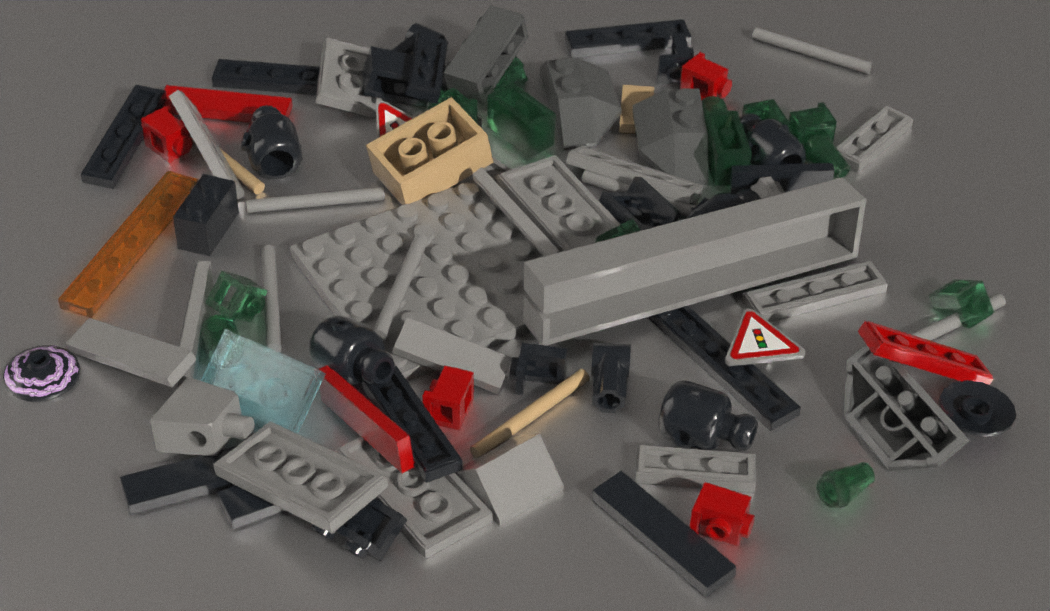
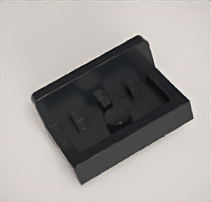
(641, 204)
(369, 530)

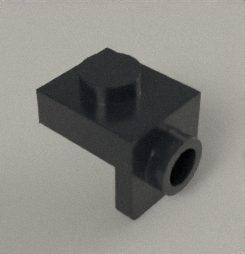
(671, 65)
(538, 364)

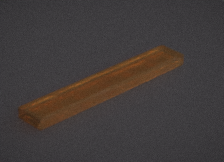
(127, 245)

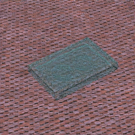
(266, 381)

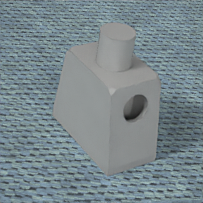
(199, 420)

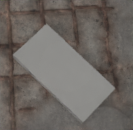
(557, 203)
(301, 476)
(435, 511)

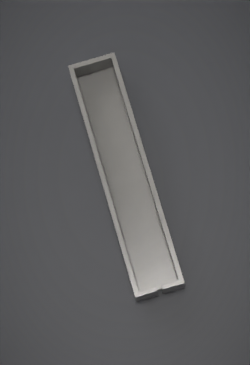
(691, 260)

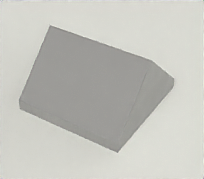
(513, 477)

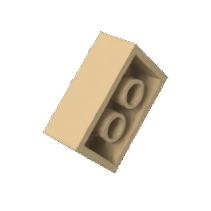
(430, 152)

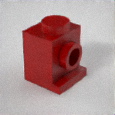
(706, 76)
(166, 134)
(450, 397)
(722, 514)

